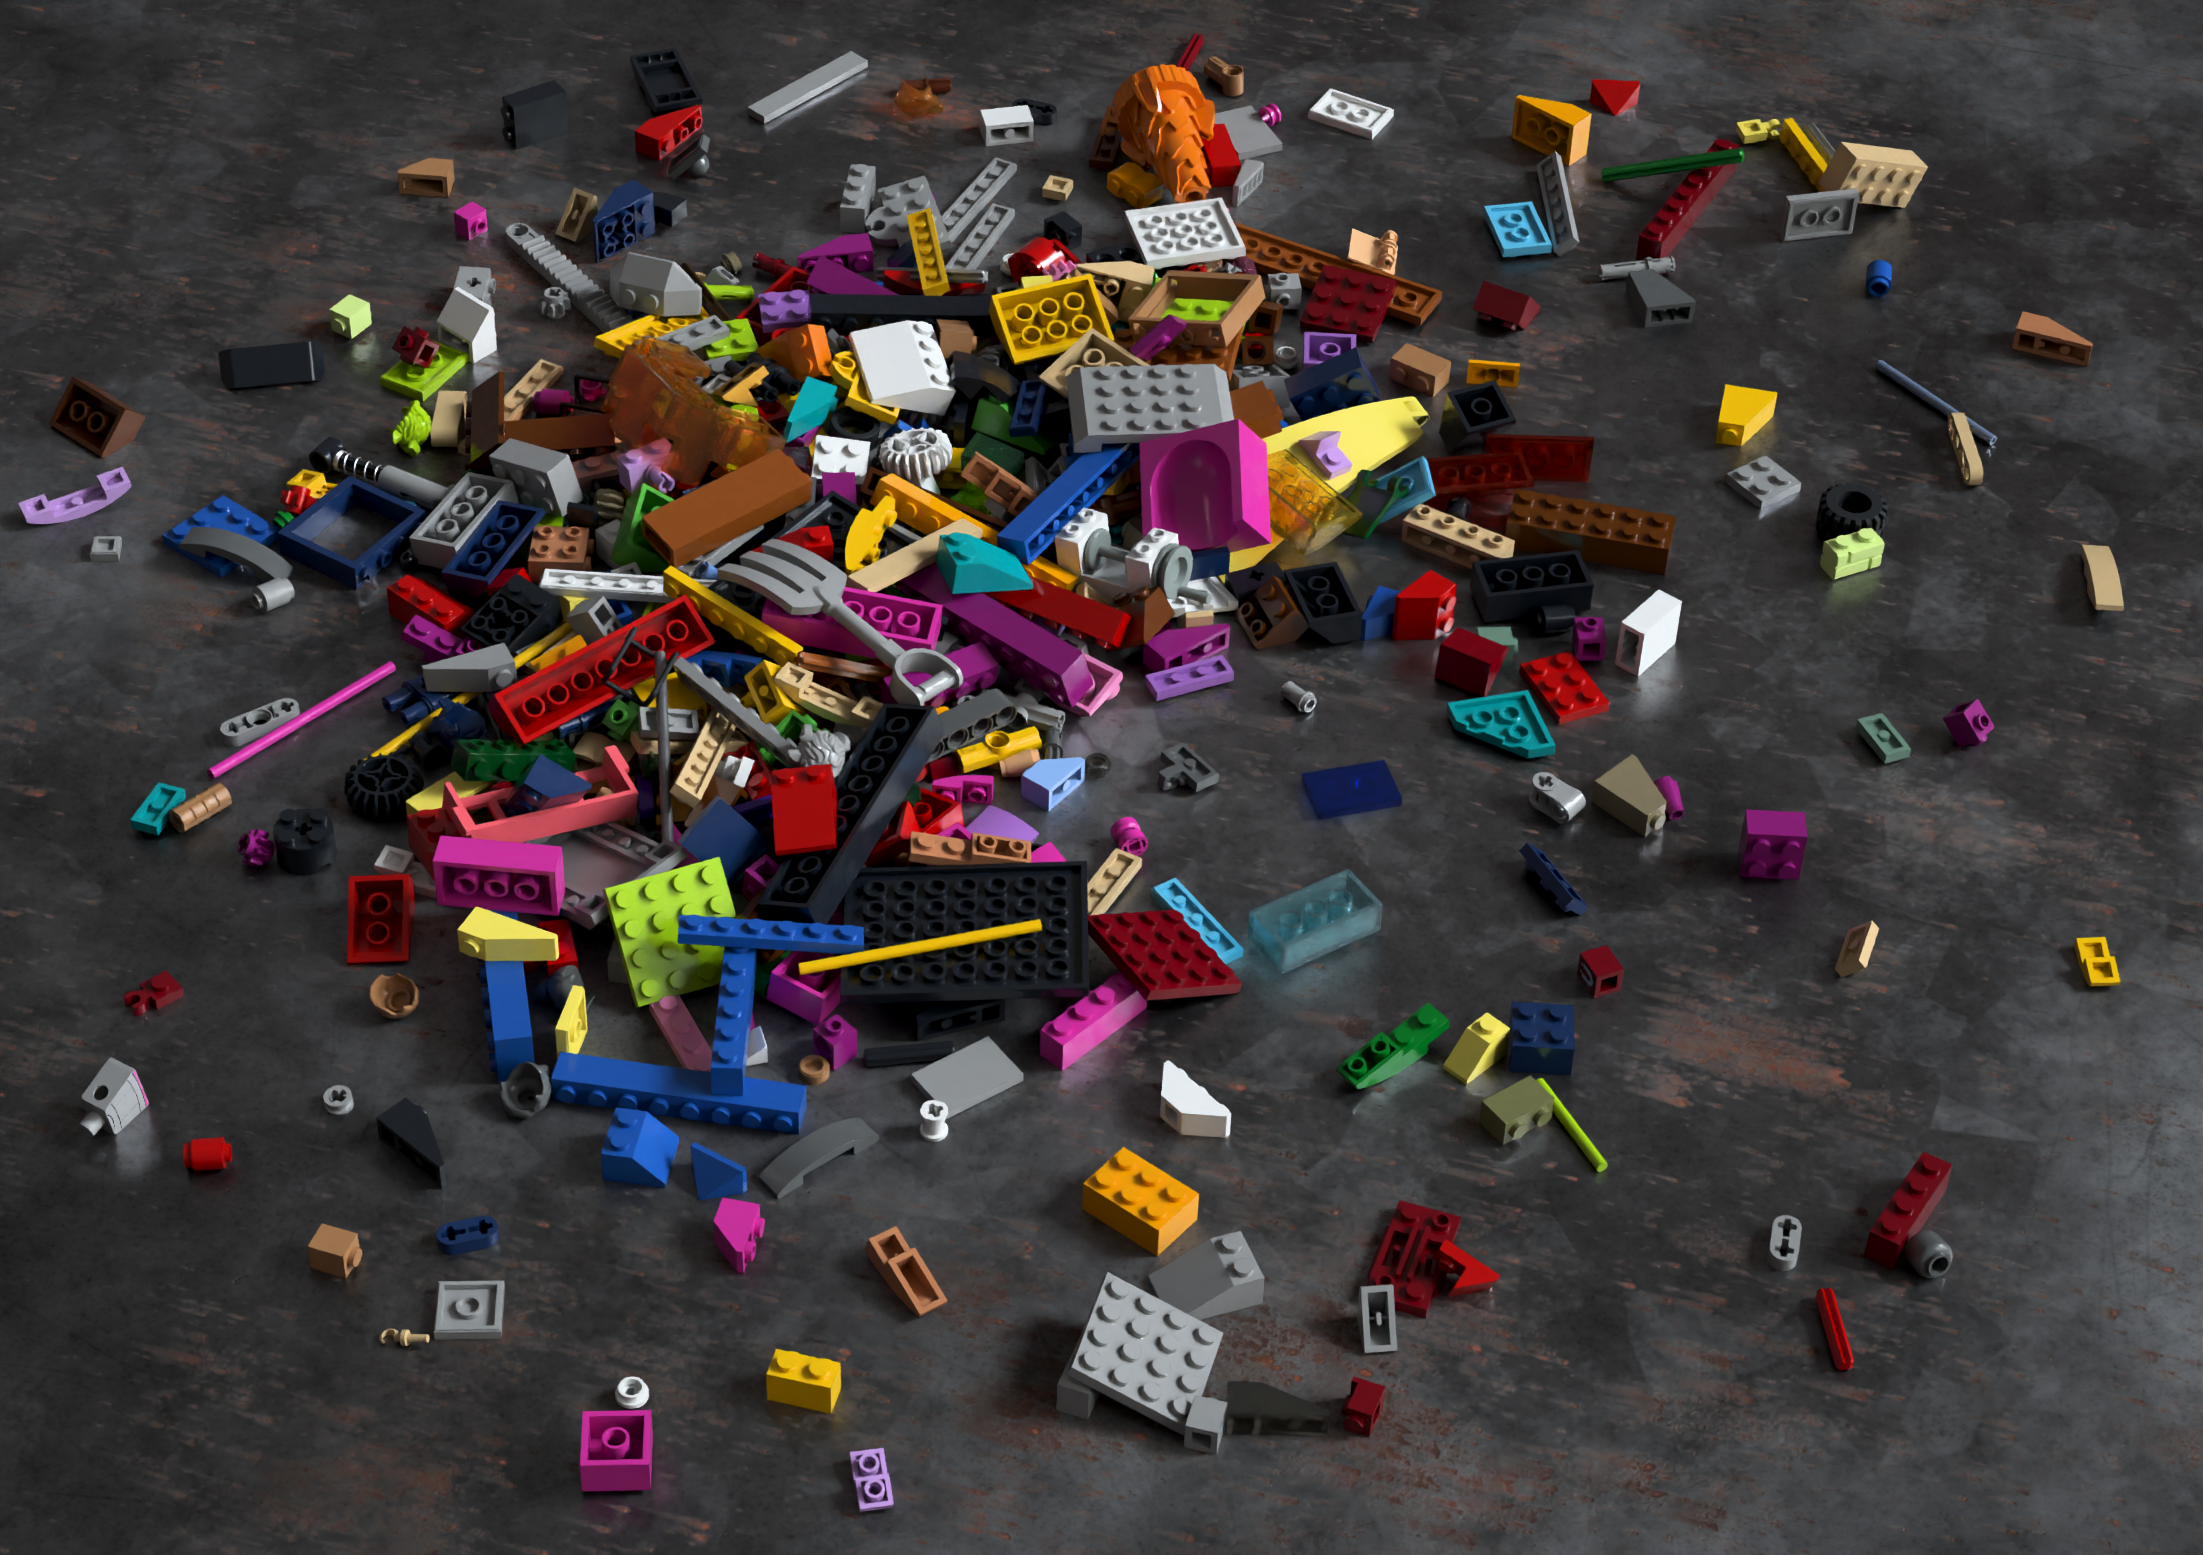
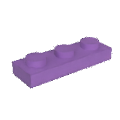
(1189, 677)

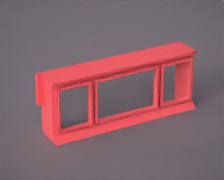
(552, 820)

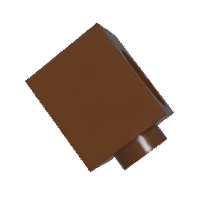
(1266, 355)

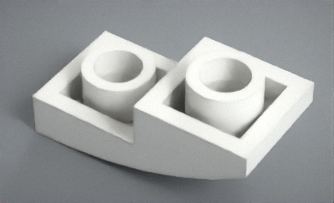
(734, 770)

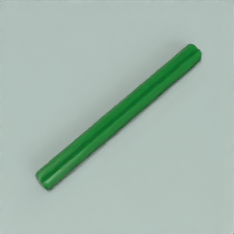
(1672, 165)

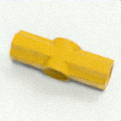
(996, 747)

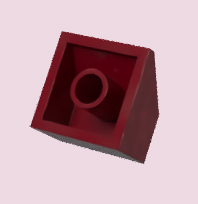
(1505, 306)

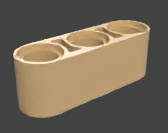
(448, 418)

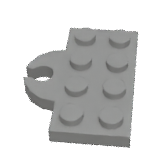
(898, 202)

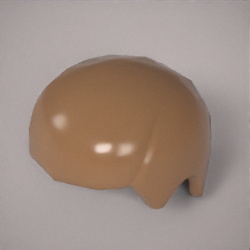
(394, 996)

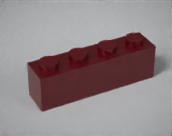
(1908, 1210)

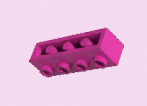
(1090, 1021)

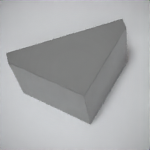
(1377, 1318)

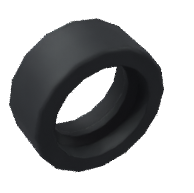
(848, 417)

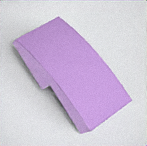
(871, 1479)

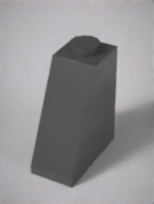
(1658, 300)

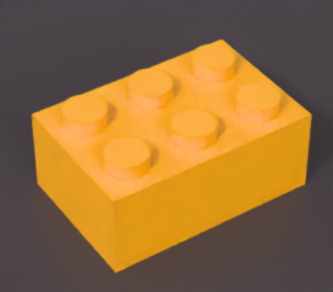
(1140, 1201)

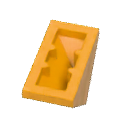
(1485, 371)

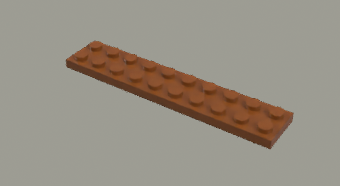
(1278, 255)

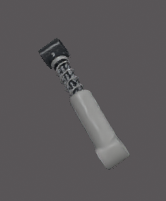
(333, 456)

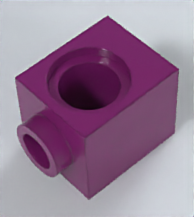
(835, 1041)

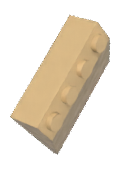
(1089, 351)

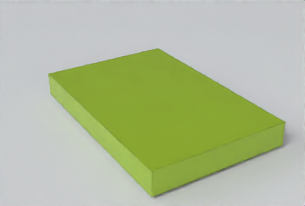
(420, 381)

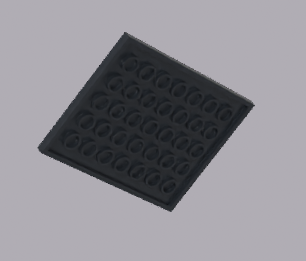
(948, 900)

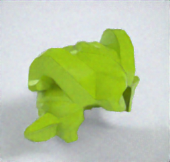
(412, 429)

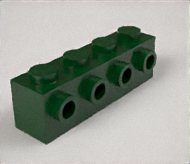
(505, 758)

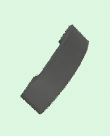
(237, 549)
(814, 1150)

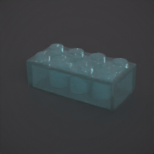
(1314, 920)

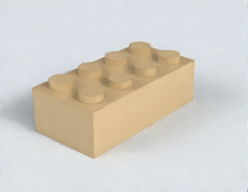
(1878, 173)

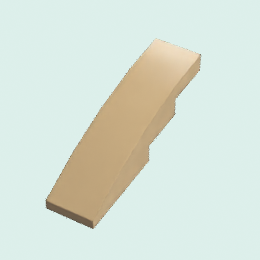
(2102, 577)

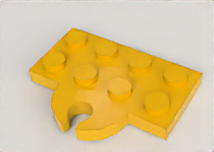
(847, 374)

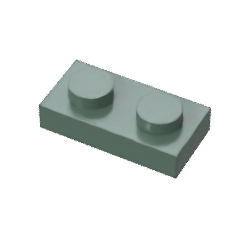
(1883, 738)

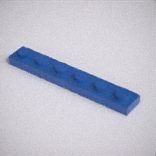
(770, 934)

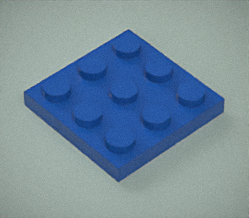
(227, 516)

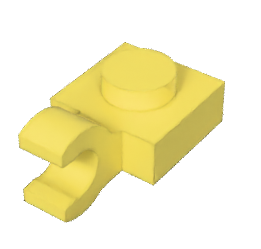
(1755, 130)

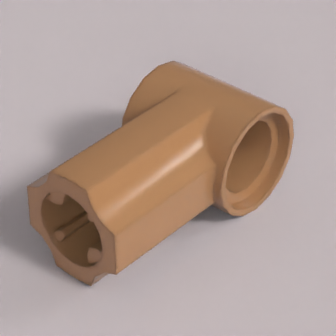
(1229, 76)

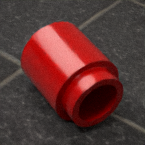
(207, 1154)

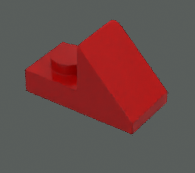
(1472, 1273)

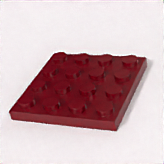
(1162, 955)

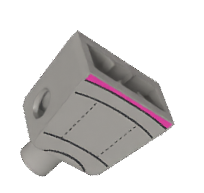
(112, 1099)

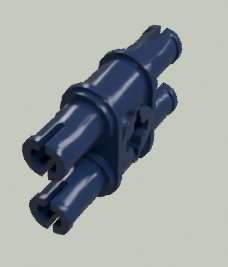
(414, 693)

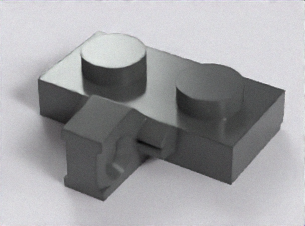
(1185, 767)

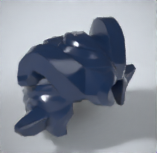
(457, 723)

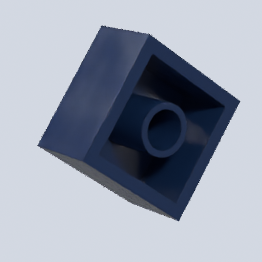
(1541, 1038)

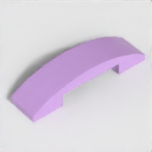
(77, 504)

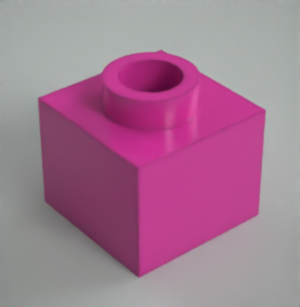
(470, 220)

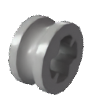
(338, 1092)

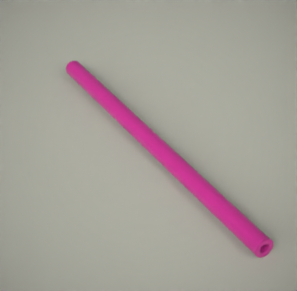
(301, 720)

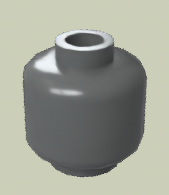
(1928, 1254)

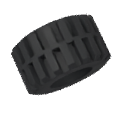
(1850, 509)

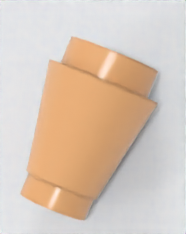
(1018, 763)

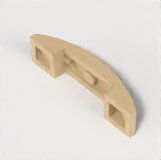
(822, 701)

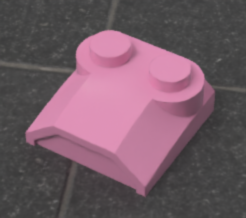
(1104, 688)

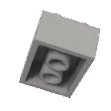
(539, 475)

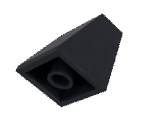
(1473, 414)

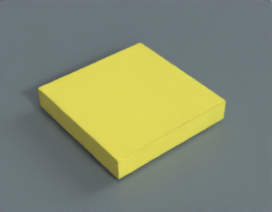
(572, 1023)

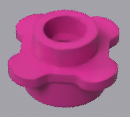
(592, 390)

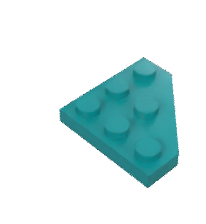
(1504, 721)

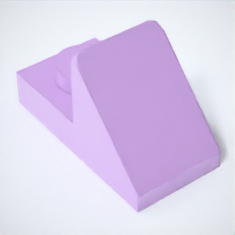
(1326, 454)

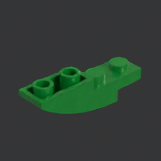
(1393, 1053)

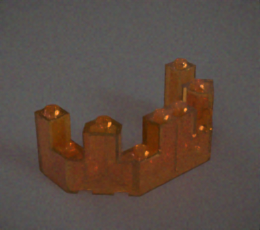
(657, 398)

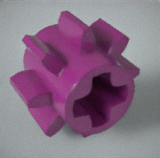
(255, 847)

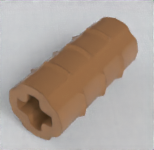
(200, 807)

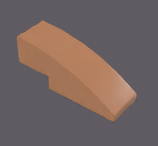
(905, 1272)

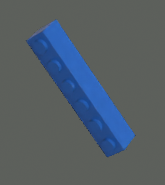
(733, 1021)

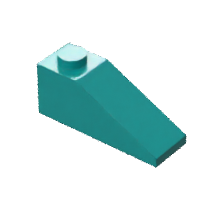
(811, 408)

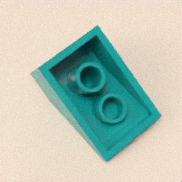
(978, 566)

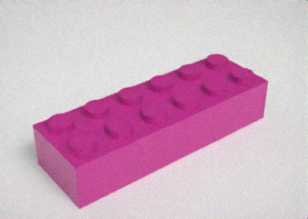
(903, 620)

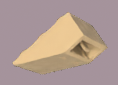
(1122, 283)

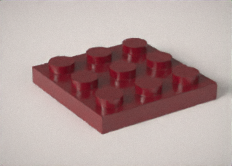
(1348, 303)

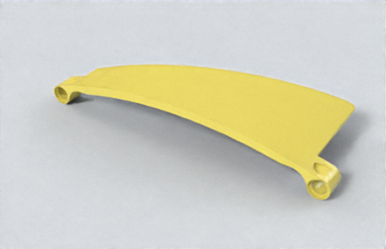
(1367, 438)

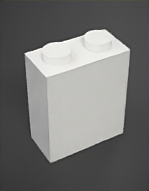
(1648, 632)

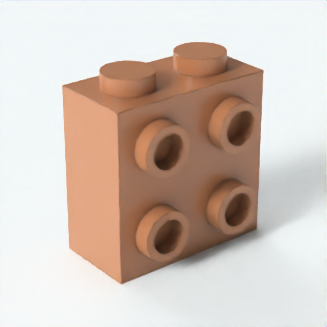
(560, 549)

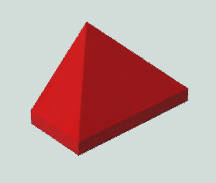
(1614, 95)

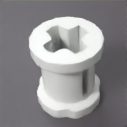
(934, 1126)

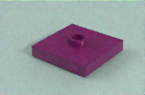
(1159, 337)

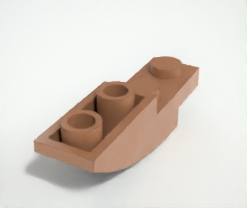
(978, 850)

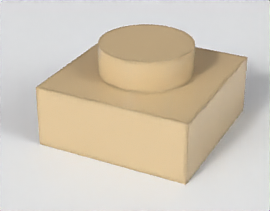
(1057, 188)

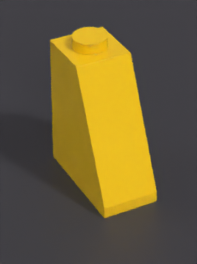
(1743, 413)

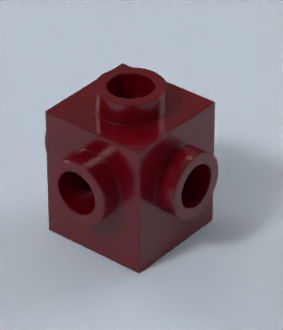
(415, 346)

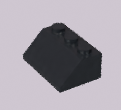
(1326, 601)

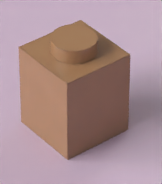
(334, 1250)

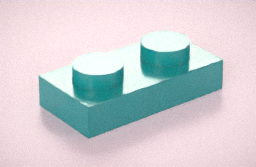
(153, 812)

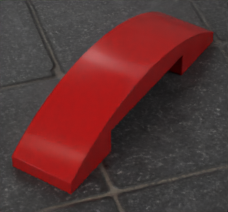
(900, 283)

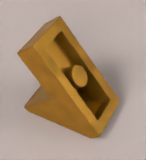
(737, 387)

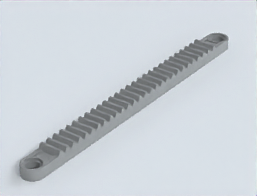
(563, 274)

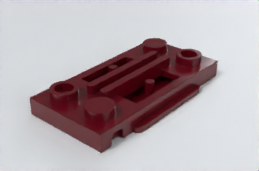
(1407, 1255)

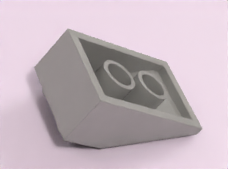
(1270, 374)
(1211, 1278)

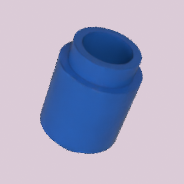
(1878, 278)

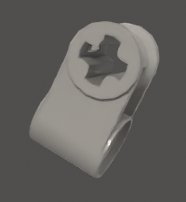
(1556, 800)

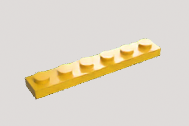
(1803, 151)
(928, 253)
(731, 617)

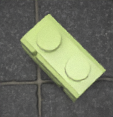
(1852, 553)

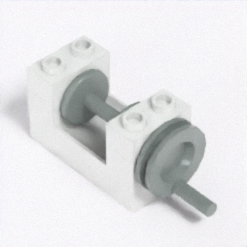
(1154, 561)

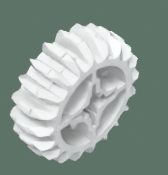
(916, 453)

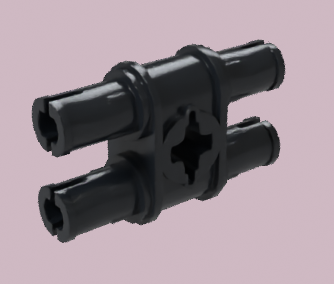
(777, 379)

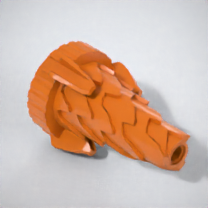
(1163, 125)

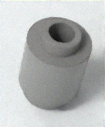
(272, 594)

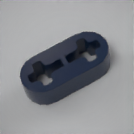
(467, 1235)

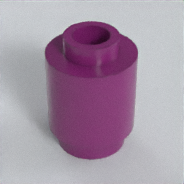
(548, 401)

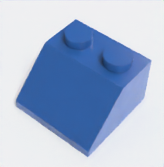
(638, 1149)

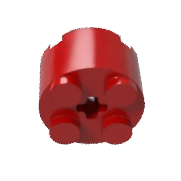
(1033, 258)

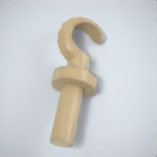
(404, 1337)

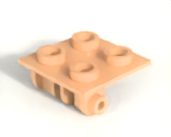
(1374, 252)

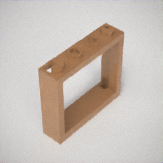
(1204, 287)

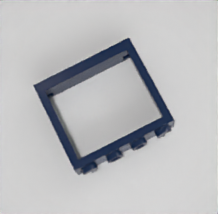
(296, 536)

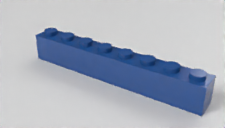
(1060, 502)
(676, 1093)

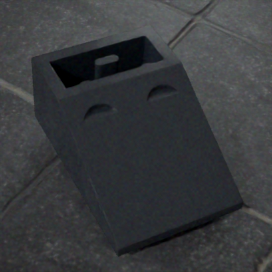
(515, 616)

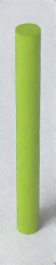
(1575, 1131)

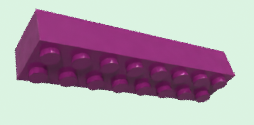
(1011, 639)

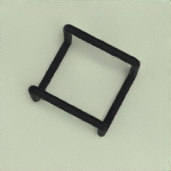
(575, 405)
(629, 641)

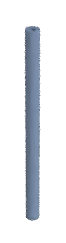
(1933, 400)

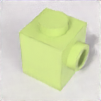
(350, 316)

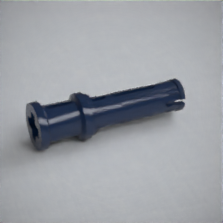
(584, 721)

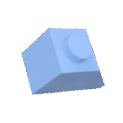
(1052, 780)

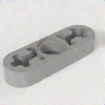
(235, 730)

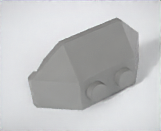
(654, 286)

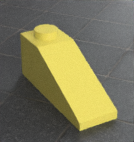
(505, 939)

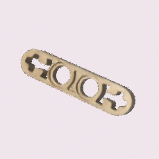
(1965, 449)

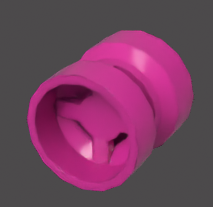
(1128, 836)

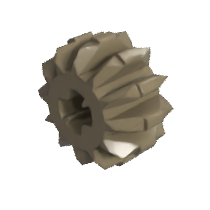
(609, 505)

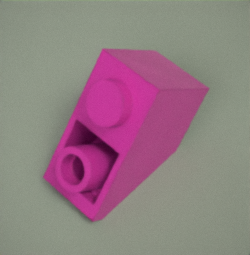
(736, 1230)

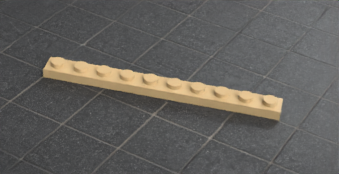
(705, 754)

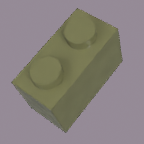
(1516, 1110)

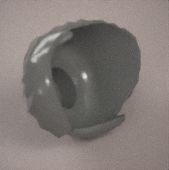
(558, 987)
(524, 1083)

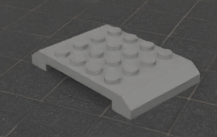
(1144, 402)
(602, 859)

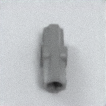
(1032, 714)

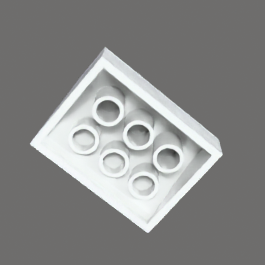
(903, 366)

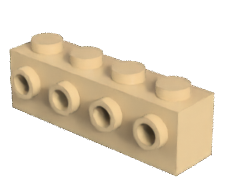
(1453, 537)

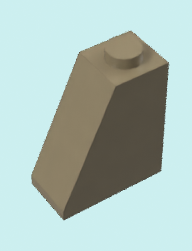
(1631, 796)

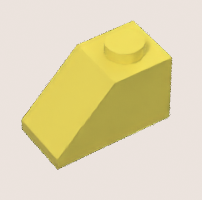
(1478, 1048)

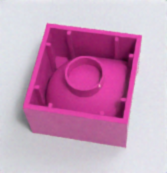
(1207, 487)

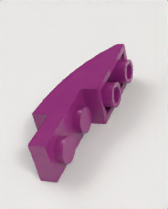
(437, 642)

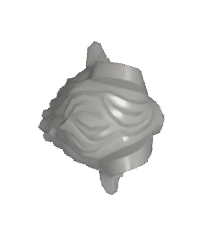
(821, 749)

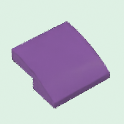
(1003, 824)

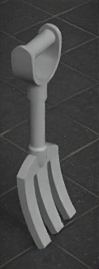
(810, 585)

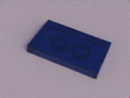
(1351, 789)

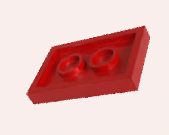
(1564, 687)

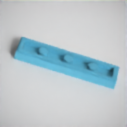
(1176, 897)

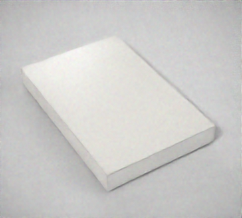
(1350, 113)

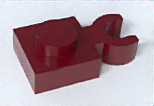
(155, 991)

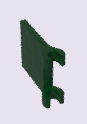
(1372, 502)

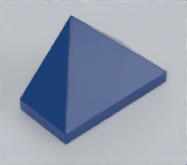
(715, 1174)

